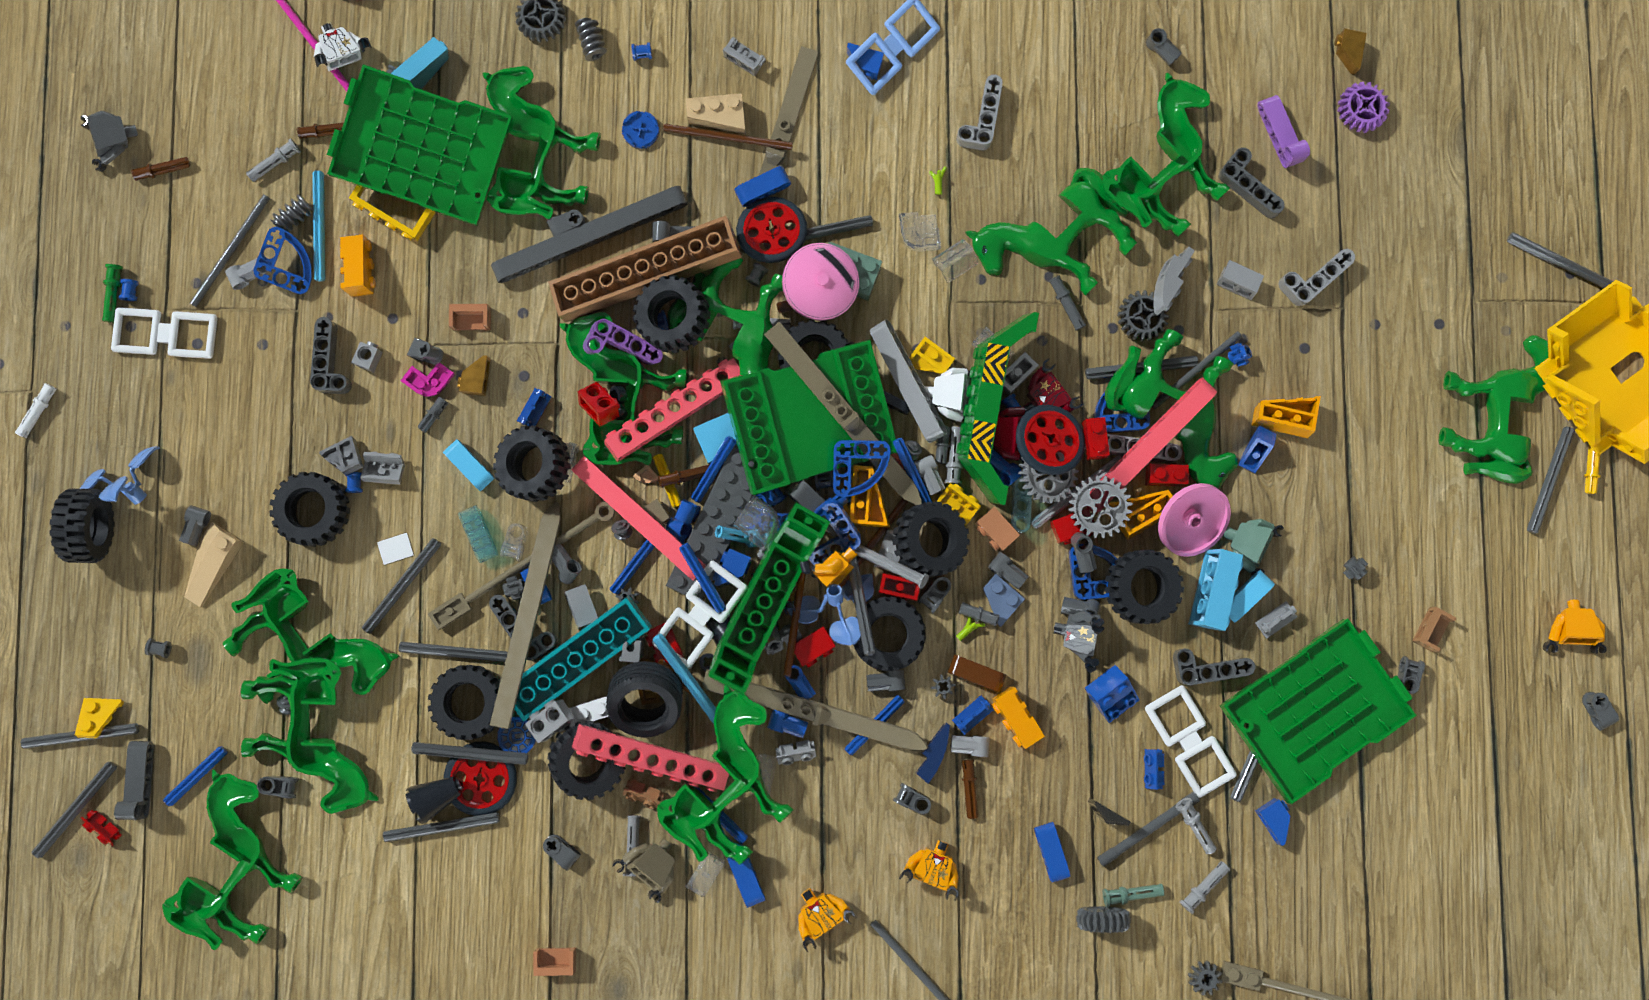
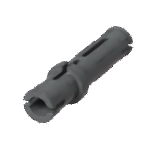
(1067, 302)

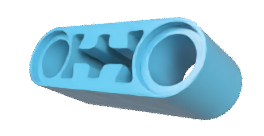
(468, 465)
(1250, 594)

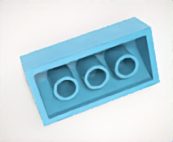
(1216, 589)

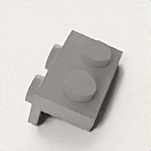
(382, 468)

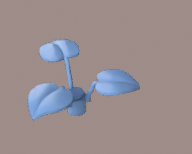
(130, 490)
(843, 631)

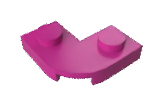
(428, 385)

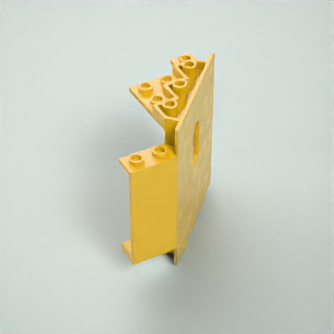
(1580, 376)

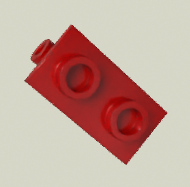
(94, 823)

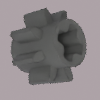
(1355, 568)
(513, 588)
(622, 596)
(948, 685)

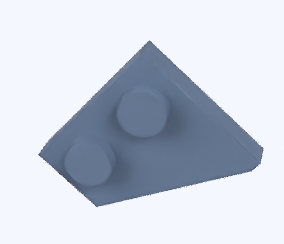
(1002, 598)

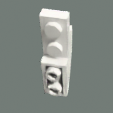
(585, 712)

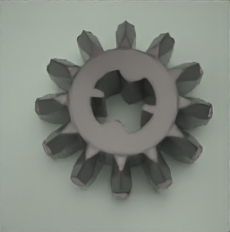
(1198, 976)

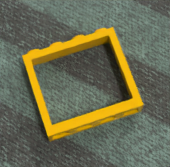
(390, 222)

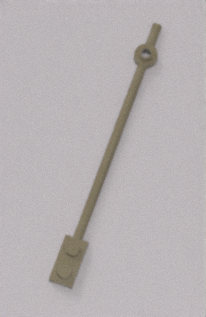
(460, 605)
(1253, 979)

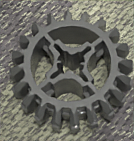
(525, 18)
(1135, 318)
(1103, 919)

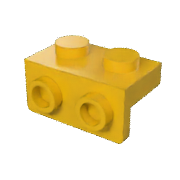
(965, 505)

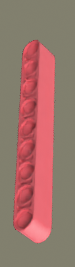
(1156, 438)
(633, 513)

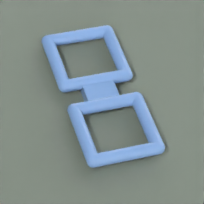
(892, 45)

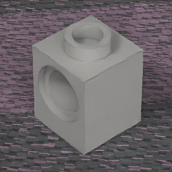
(371, 363)

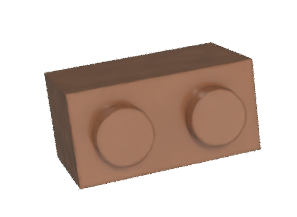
(996, 529)

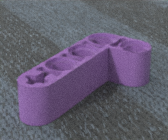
(1282, 133)
(625, 345)

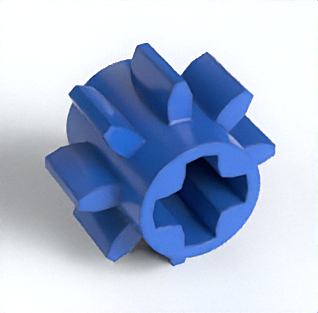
(1240, 354)

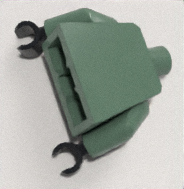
(1252, 541)

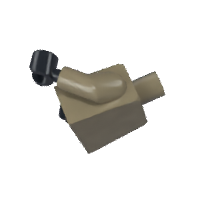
(651, 865)

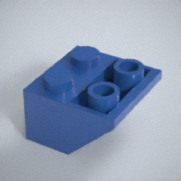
(735, 563)
(1112, 693)

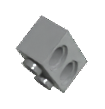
(551, 723)

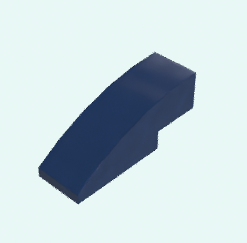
(934, 754)

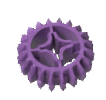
(1356, 95)

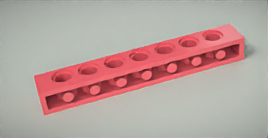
(621, 450)
(586, 735)

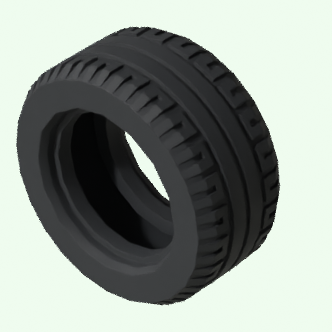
(644, 721)

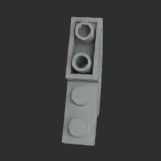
(1169, 280)

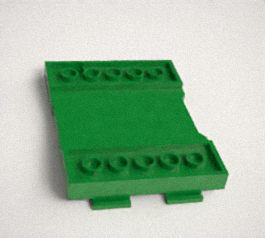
(418, 145)
(790, 430)
(1319, 709)

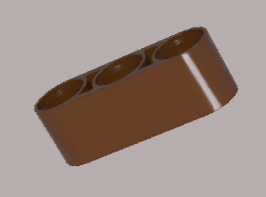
(976, 673)

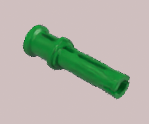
(112, 284)

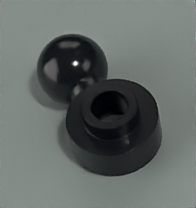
(621, 395)

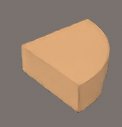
(646, 475)

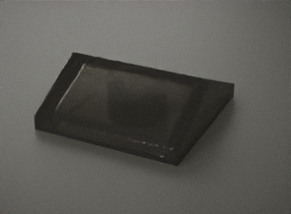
(1107, 815)

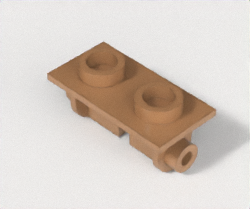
(636, 793)

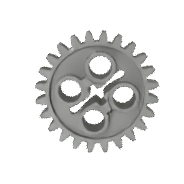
(1056, 487)
(1116, 513)

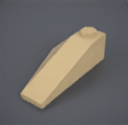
(211, 561)

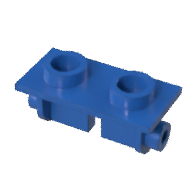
(534, 408)
(972, 714)
(1153, 778)

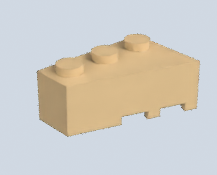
(717, 112)

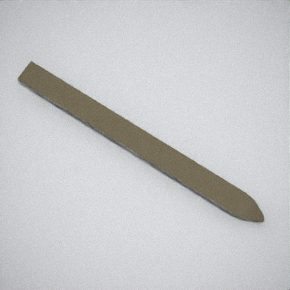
(788, 115)
(839, 409)
(526, 618)
(826, 715)

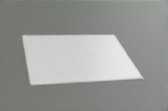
(395, 548)

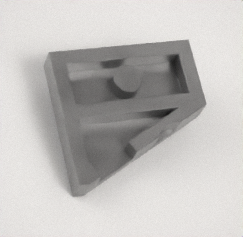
(343, 456)

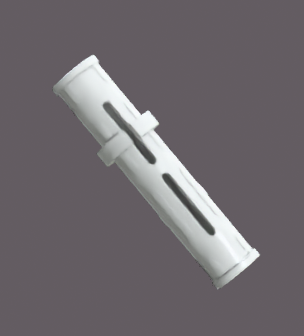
(33, 414)

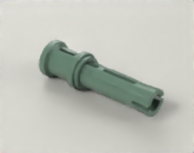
(1123, 897)

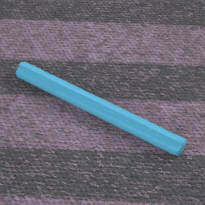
(318, 226)
(685, 675)

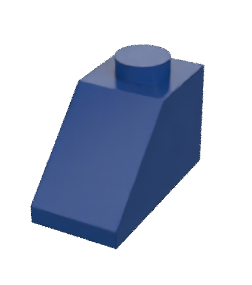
(869, 62)
(1257, 449)
(1275, 819)

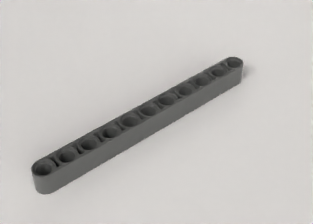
(589, 234)

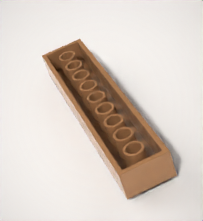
(630, 272)

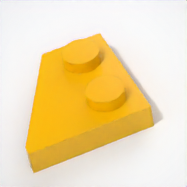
(931, 357)
(95, 716)

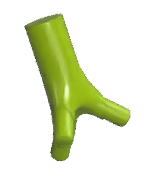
(938, 180)
(968, 628)

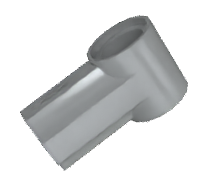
(241, 275)
(929, 473)
(970, 745)

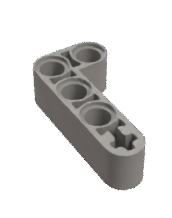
(986, 112)
(1320, 276)

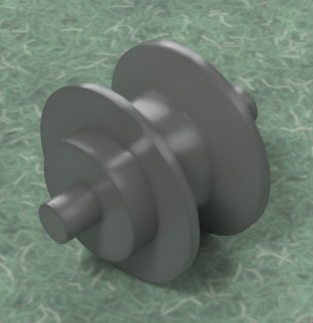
(621, 530)
(283, 704)

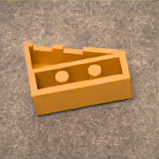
(1145, 512)

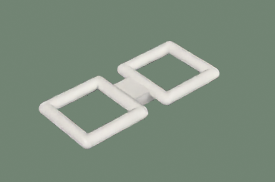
(164, 333)
(703, 612)
(1190, 741)

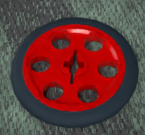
(767, 206)
(1029, 450)
(501, 794)

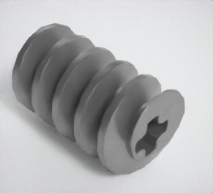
(590, 38)
(292, 214)

